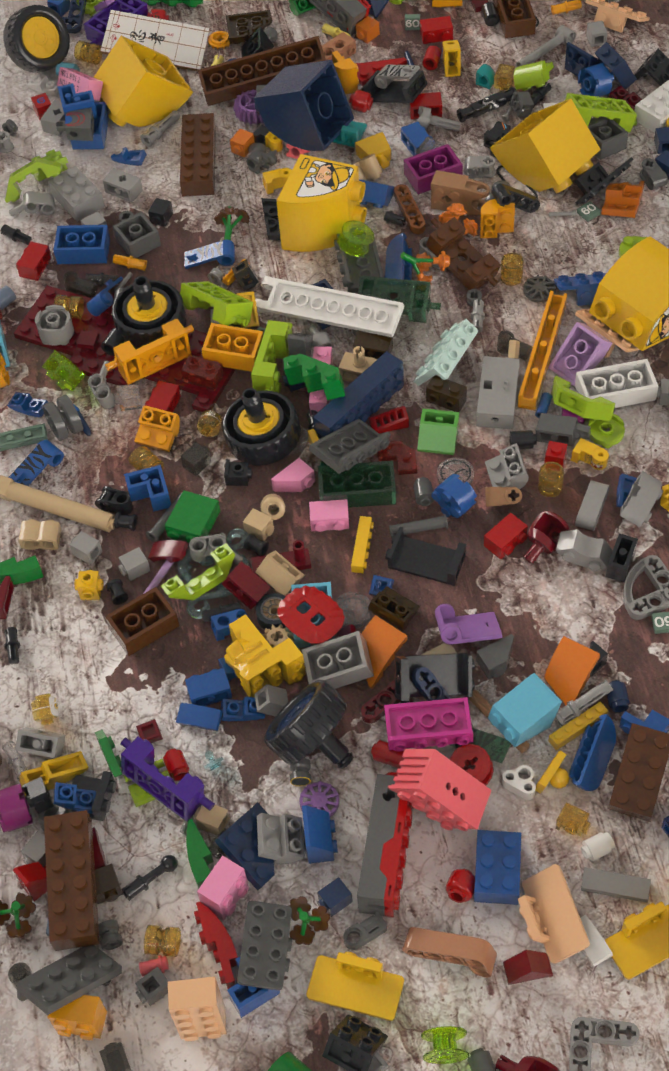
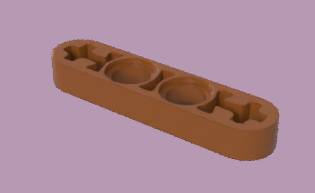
(407, 209)

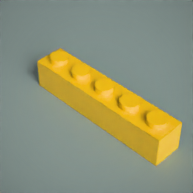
(362, 544)
(576, 726)

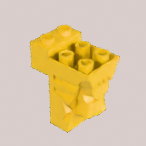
(258, 662)

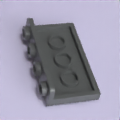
(356, 267)
(349, 445)
(68, 978)

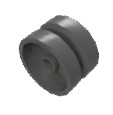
(62, 417)

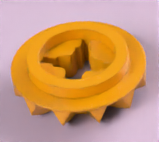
(214, 39)

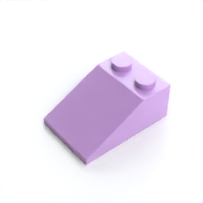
(579, 352)

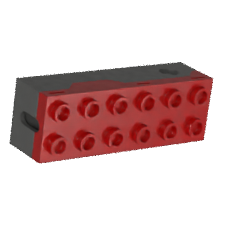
(344, 13)
(384, 850)

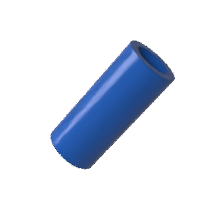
(544, 404)

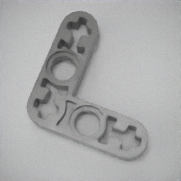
(593, 1036)

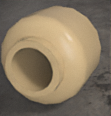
(274, 501)

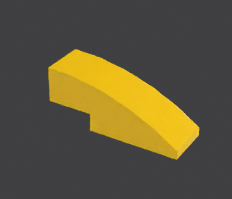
(57, 770)

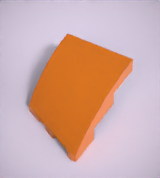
(623, 199)
(382, 643)
(570, 669)

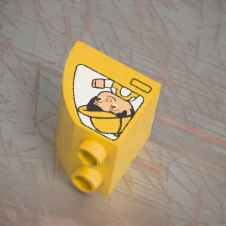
(318, 202)
(636, 295)

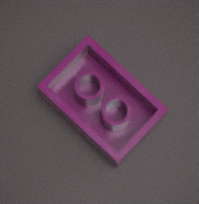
(422, 167)

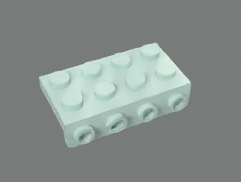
(447, 352)

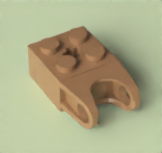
(457, 188)

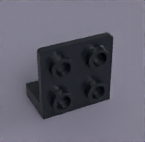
(656, 66)
(353, 1044)

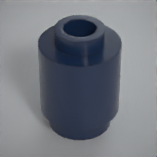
(618, 698)

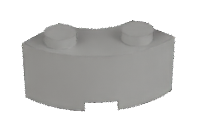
(641, 499)
(584, 550)

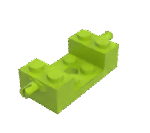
(613, 109)
(228, 306)
(273, 346)

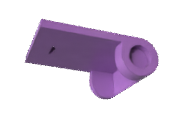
(467, 627)

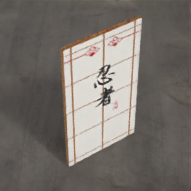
(179, 41)

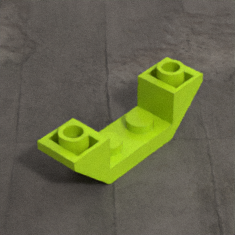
(49, 167)
(580, 405)
(206, 581)

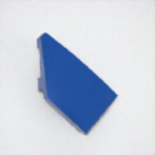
(131, 157)

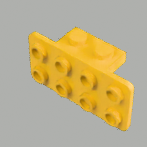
(641, 941)
(356, 985)

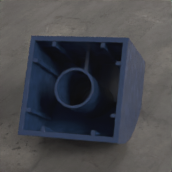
(305, 105)

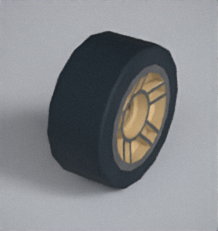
(267, 608)

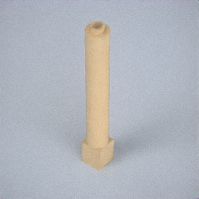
(55, 504)

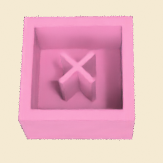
(223, 888)

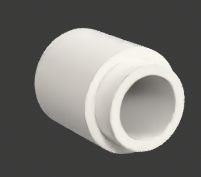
(597, 846)

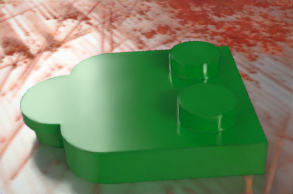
(106, 745)

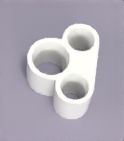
(519, 785)

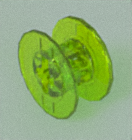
(355, 238)
(445, 1045)

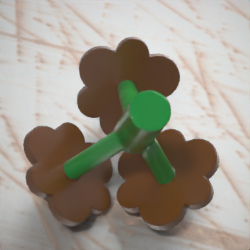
(224, 218)
(20, 907)
(319, 919)

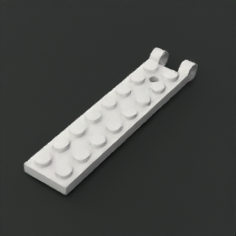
(331, 306)

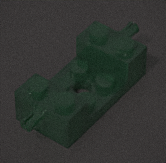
(413, 294)

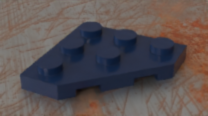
(241, 847)

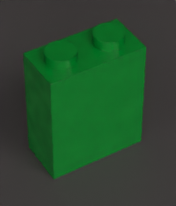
(192, 517)

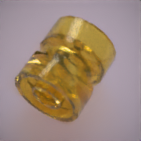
(88, 52)
(512, 269)
(74, 305)
(143, 458)
(550, 479)
(162, 940)

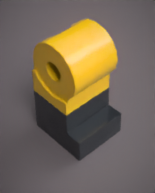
(265, 137)

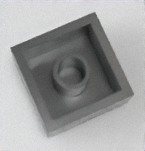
(137, 235)

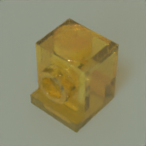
(573, 820)

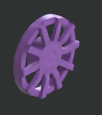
(318, 799)

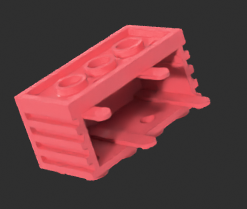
(424, 783)

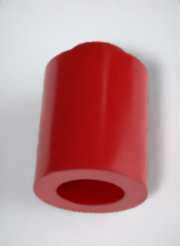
(431, 57)

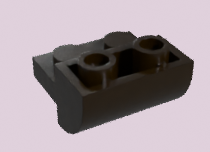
(393, 608)

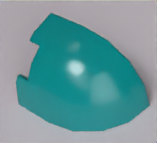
(485, 76)

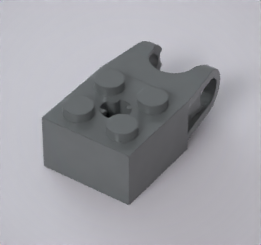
(608, 135)

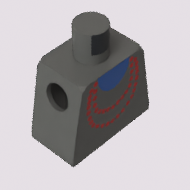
(78, 125)

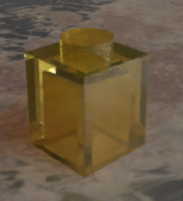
(504, 77)

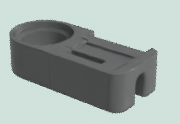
(367, 930)

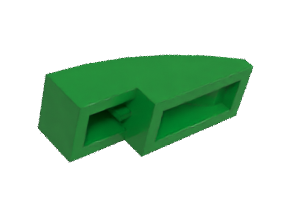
(21, 571)
(198, 854)

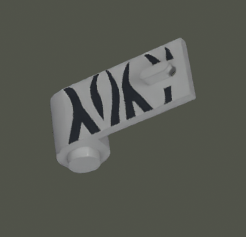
(393, 72)

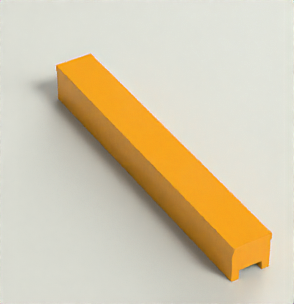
(542, 351)

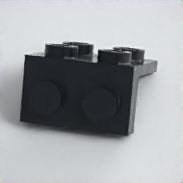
(104, 789)

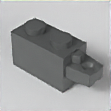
(560, 429)

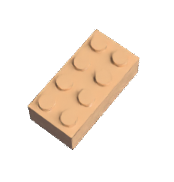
(197, 1008)

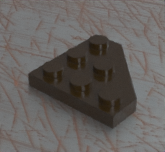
(244, 25)

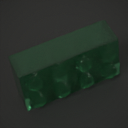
(361, 485)

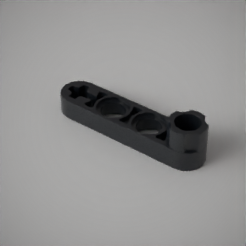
(503, 196)

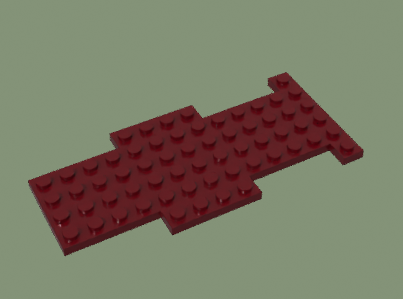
(91, 360)

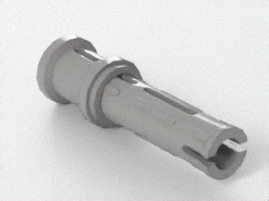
(155, 132)
(574, 708)

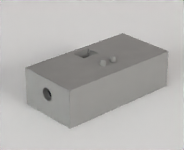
(497, 392)

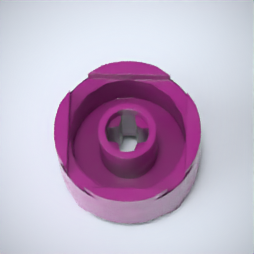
(14, 809)

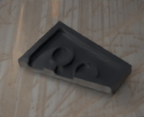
(271, 218)

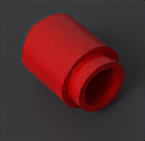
(176, 764)

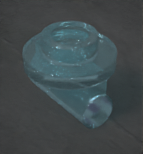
(214, 763)

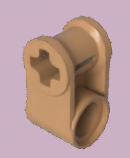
(499, 496)

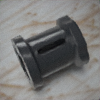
(125, 521)
(256, 545)
(117, 591)

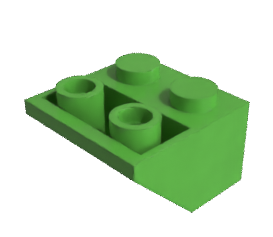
(438, 431)

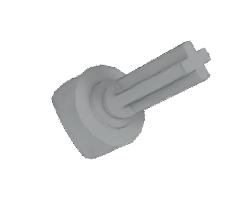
(425, 119)

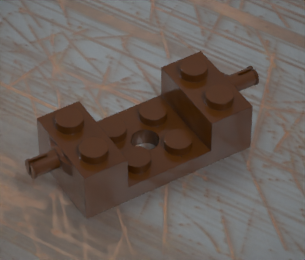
(476, 269)

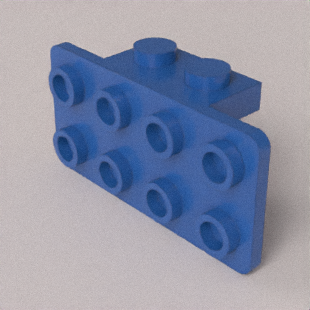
(584, 284)

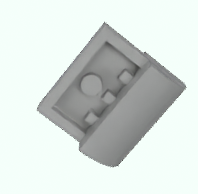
(507, 468)
(280, 838)

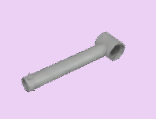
(562, 34)

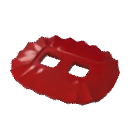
(301, 624)

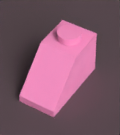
(294, 478)

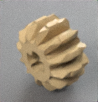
(277, 635)

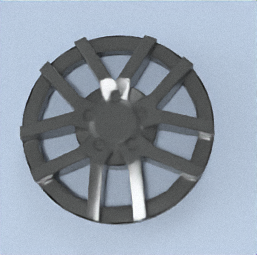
(538, 288)

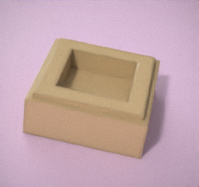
(513, 351)

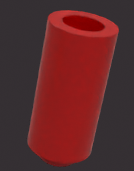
(381, 753)

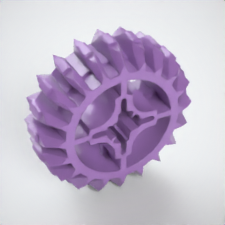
(245, 108)

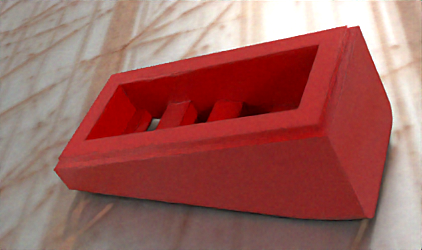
(399, 412)

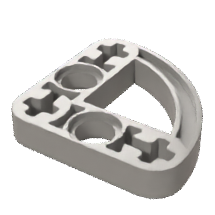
(661, 594)

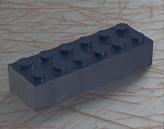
(362, 396)

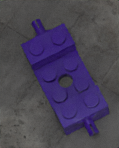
(96, 26)
(139, 767)

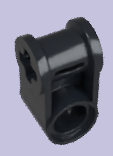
(114, 501)

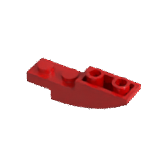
(218, 941)

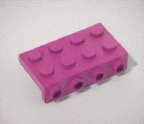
(428, 724)

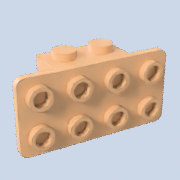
(615, 16)
(606, 332)
(552, 914)

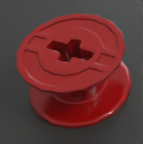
(474, 756)

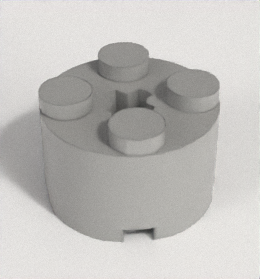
(54, 325)

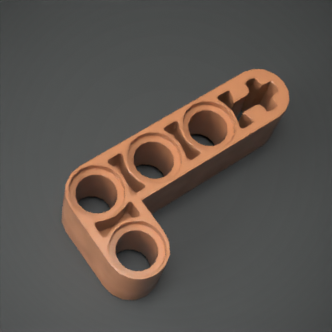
(451, 948)

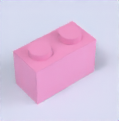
(329, 515)

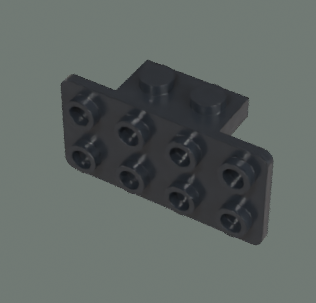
(597, 177)

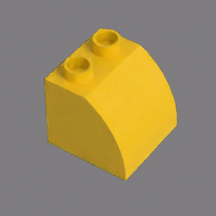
(140, 84)
(548, 148)

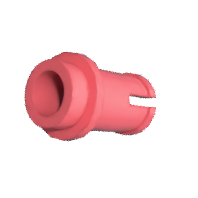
(148, 966)

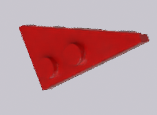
(367, 69)

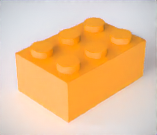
(232, 346)

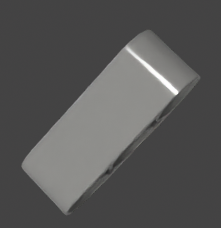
(592, 505)

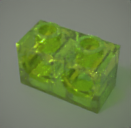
(63, 370)

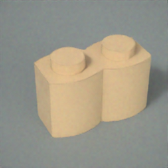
(39, 534)

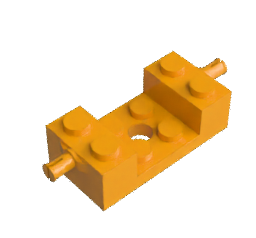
(141, 362)

